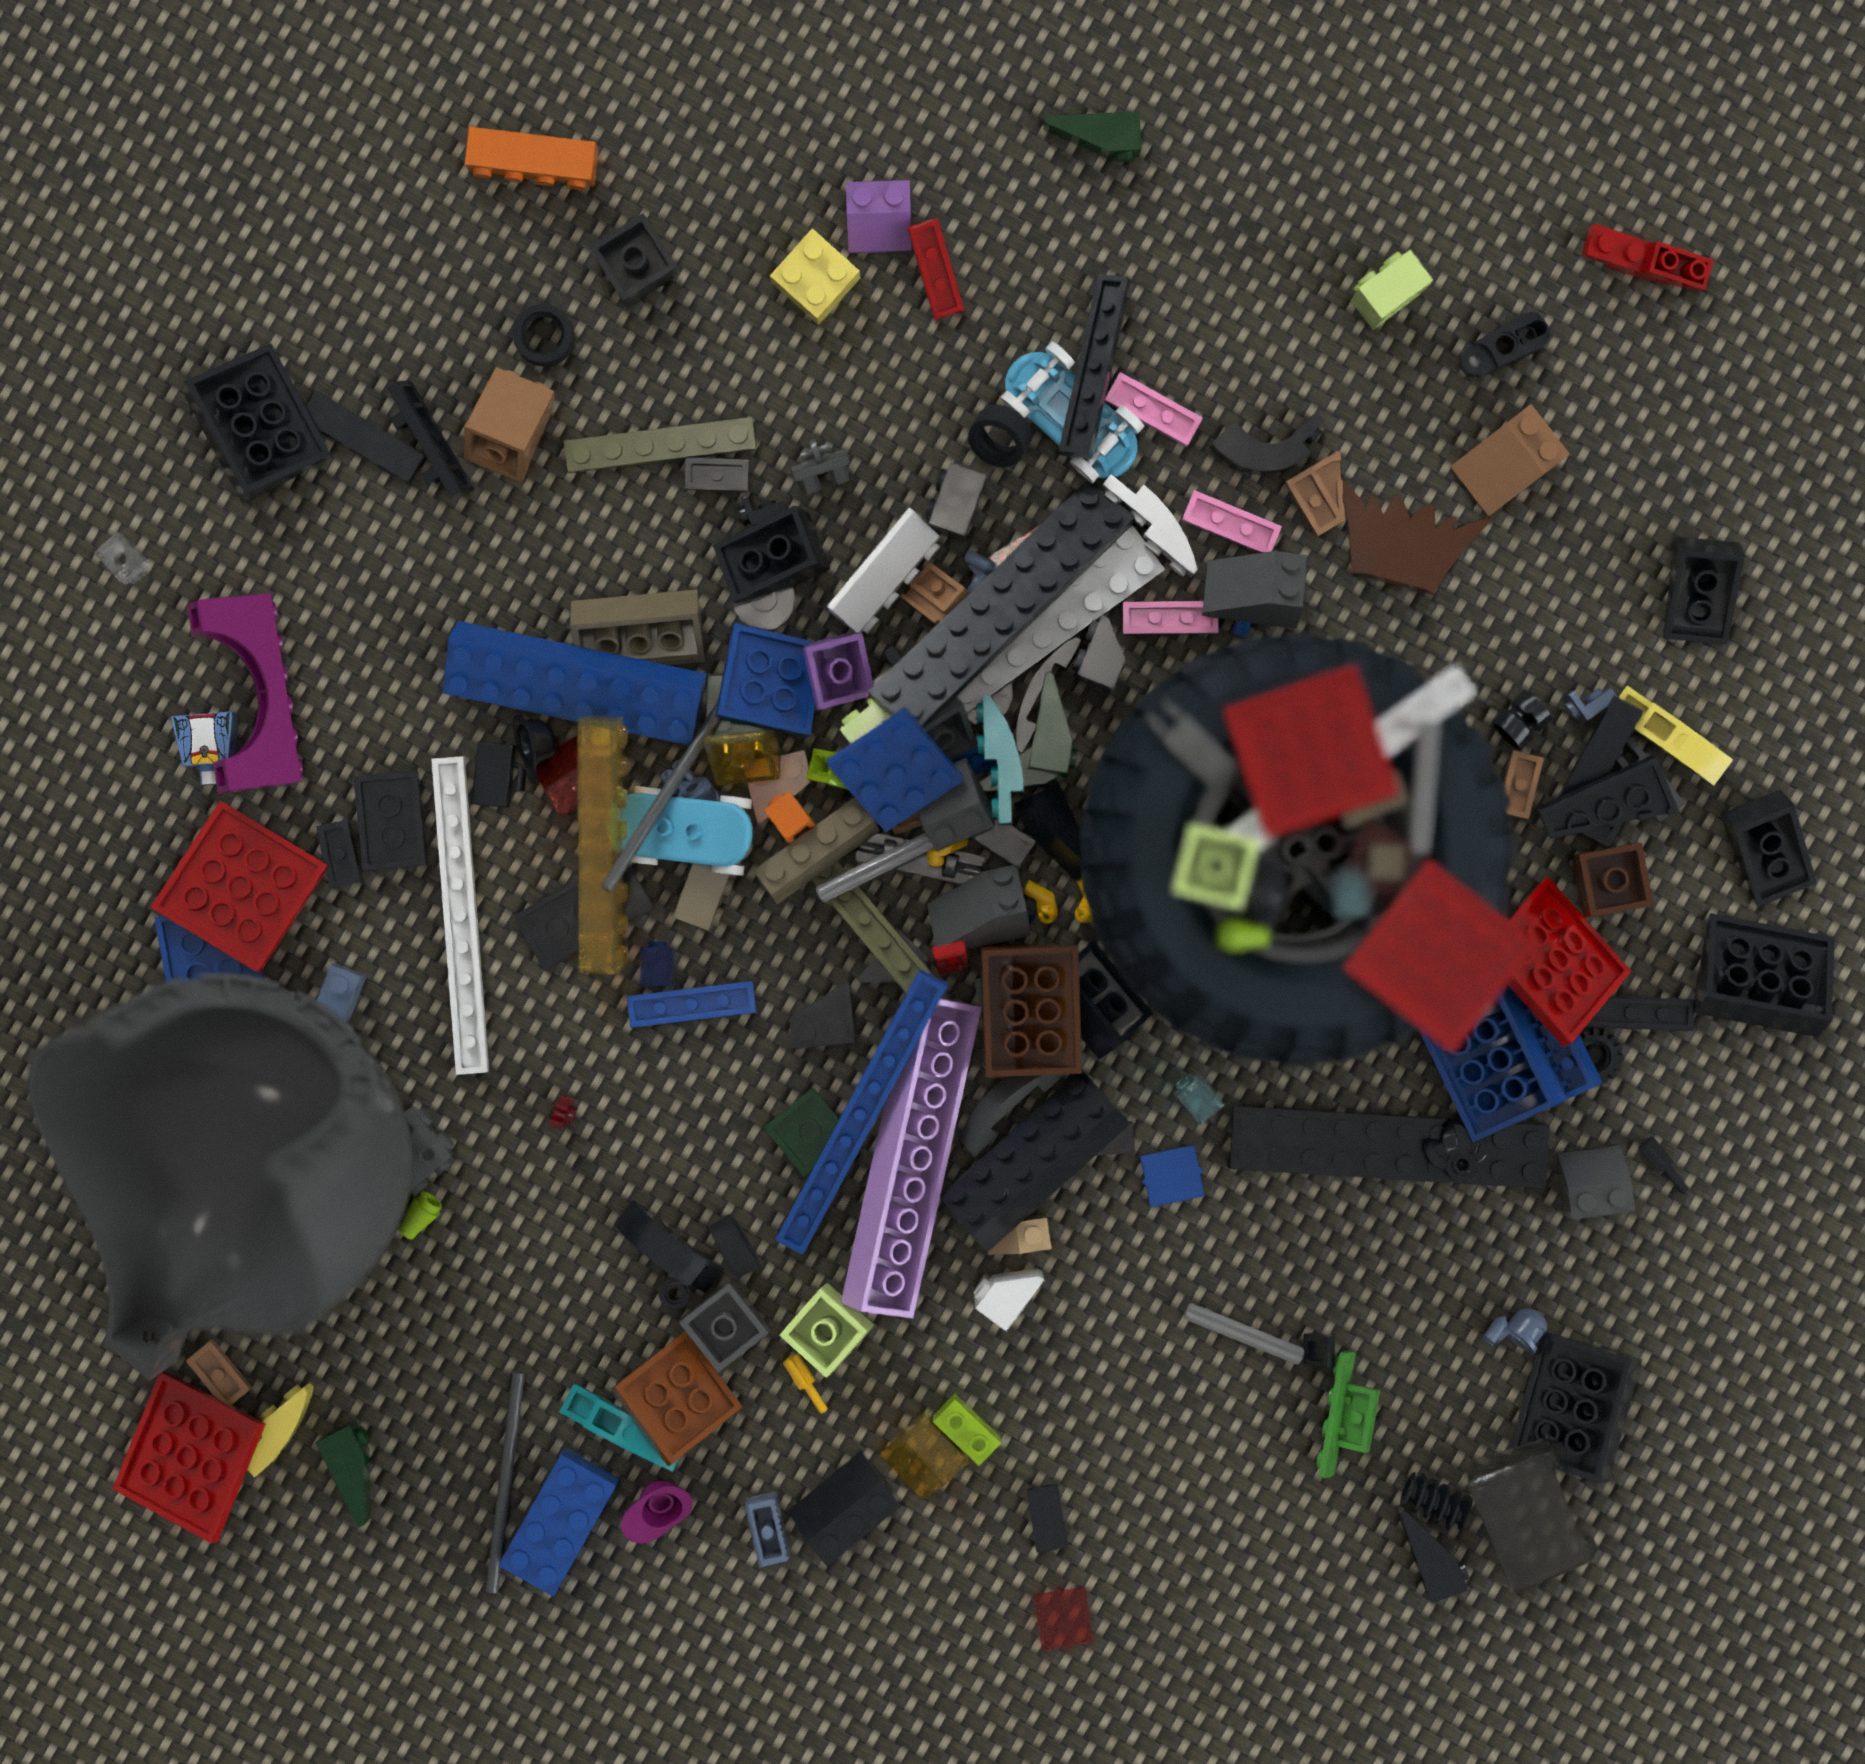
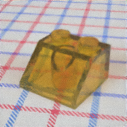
(744, 757)
(924, 1456)

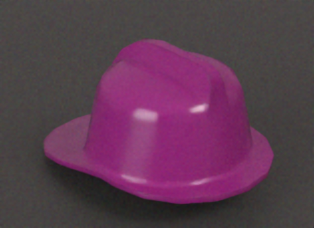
(656, 1512)

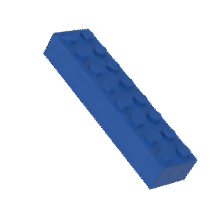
(573, 682)

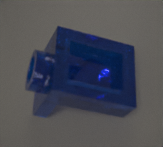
(657, 964)

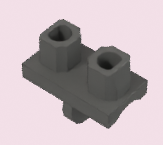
(807, 472)

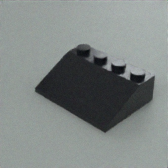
(255, 422)
(1766, 976)
(1579, 1402)

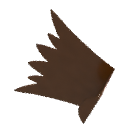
(1400, 548)

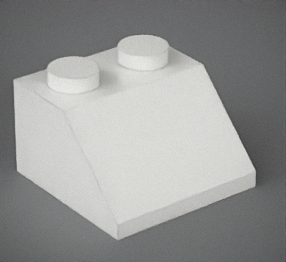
(1006, 1295)

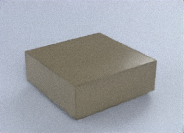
(1386, 862)

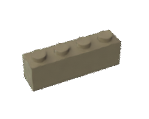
(816, 850)

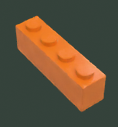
(531, 157)

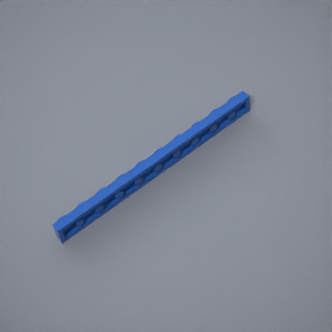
(861, 1111)

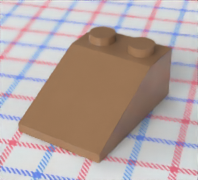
(1509, 460)

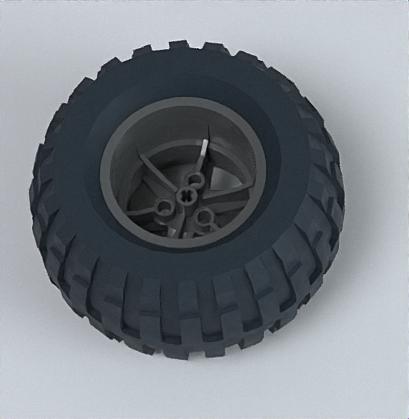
(1293, 996)

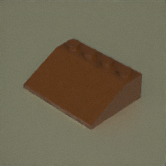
(1030, 1010)

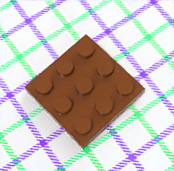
(676, 1398)

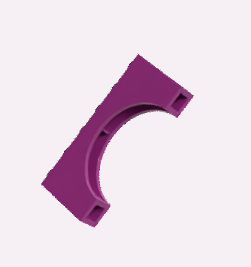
(250, 630)

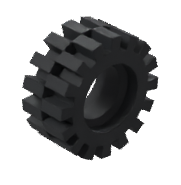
(1611, 1050)

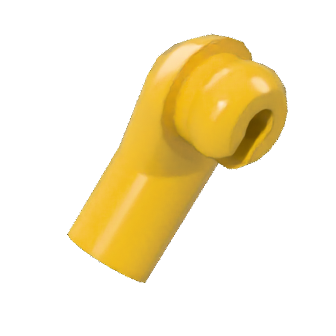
(937, 859)

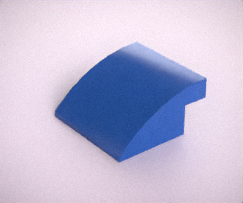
(1510, 1068)

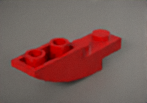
(1647, 260)

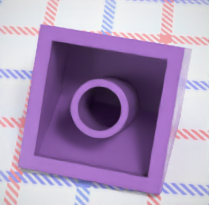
(878, 216)
(838, 669)

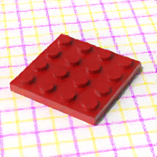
(1311, 752)
(239, 887)
(1439, 956)
(1570, 967)
(189, 1457)

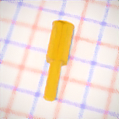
(803, 1379)

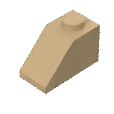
(1026, 1237)

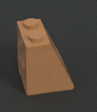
(507, 424)

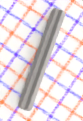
(1424, 787)
(874, 867)
(1244, 1333)

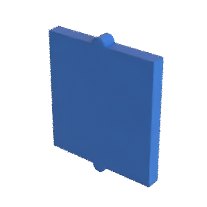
(1172, 1175)

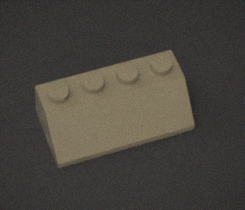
(643, 626)

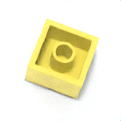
(815, 276)

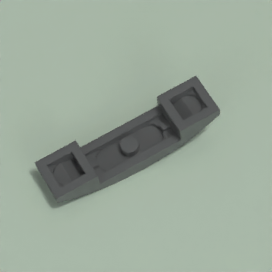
(1060, 658)
(996, 1104)

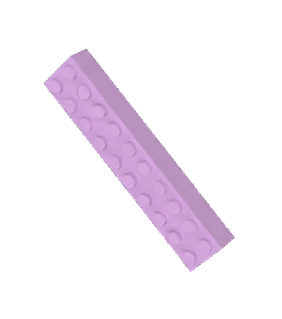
(910, 1166)

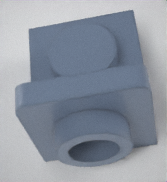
(1595, 702)

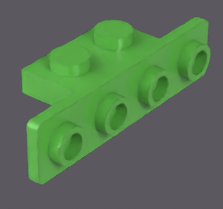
(1350, 1416)

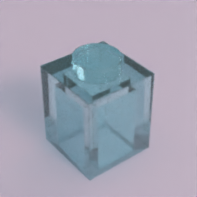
(1349, 893)
(1197, 1098)

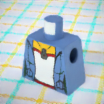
(206, 740)

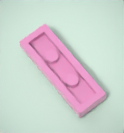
(1154, 409)
(1231, 523)
(1166, 618)

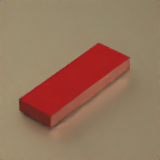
(935, 268)
(950, 958)

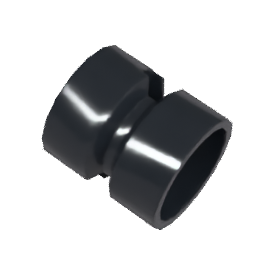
(1514, 728)

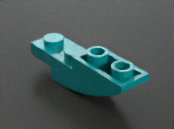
(999, 746)
(610, 1423)

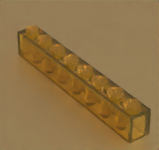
(601, 843)

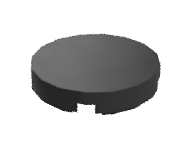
(767, 610)

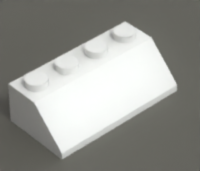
(884, 572)

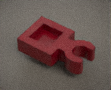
(564, 1112)

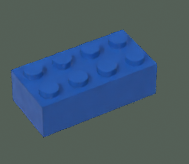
(559, 1522)

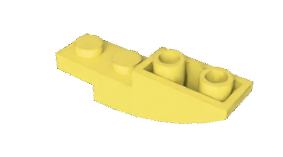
(1678, 739)
(280, 1427)

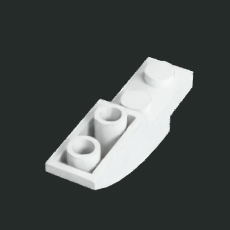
(1164, 532)

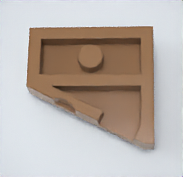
(1319, 494)
(791, 778)

